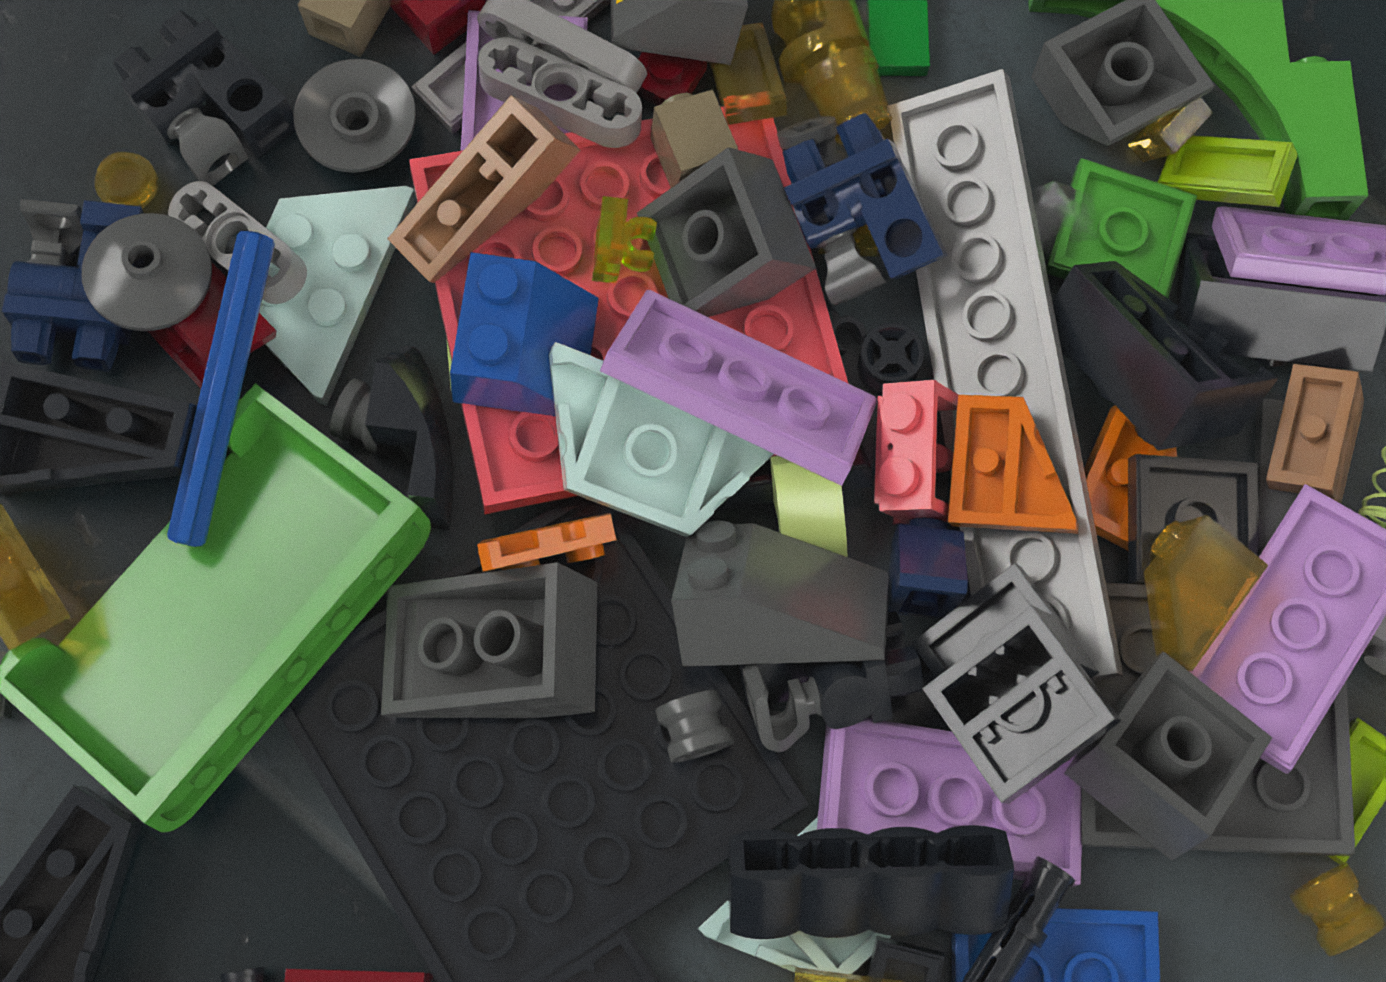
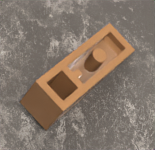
(484, 188)

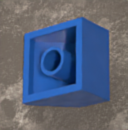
(507, 328)

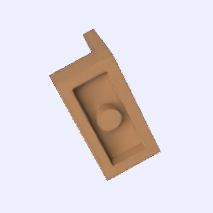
(1317, 431)

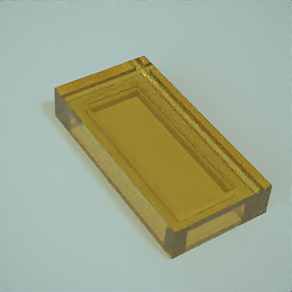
(751, 84)

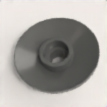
(352, 92)
(150, 295)

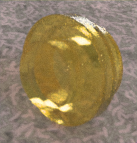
(126, 179)

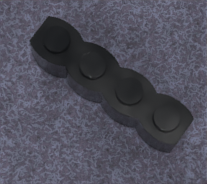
(877, 881)

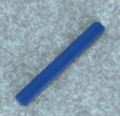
(221, 389)

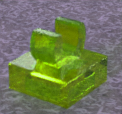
(614, 241)

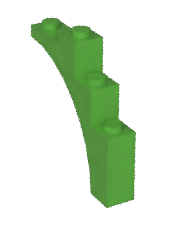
(1298, 102)

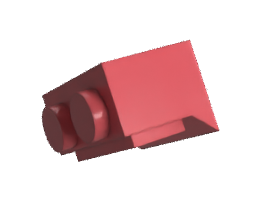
(908, 450)

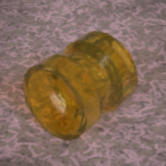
(1338, 910)

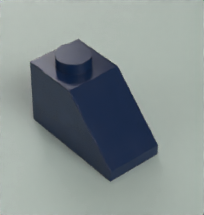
(927, 569)

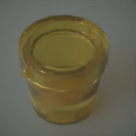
(848, 87)

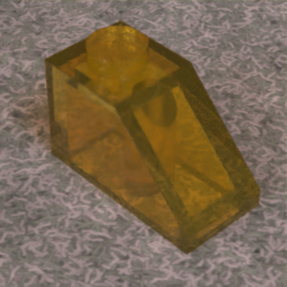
(1196, 586)
(26, 596)

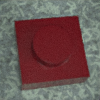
(669, 76)

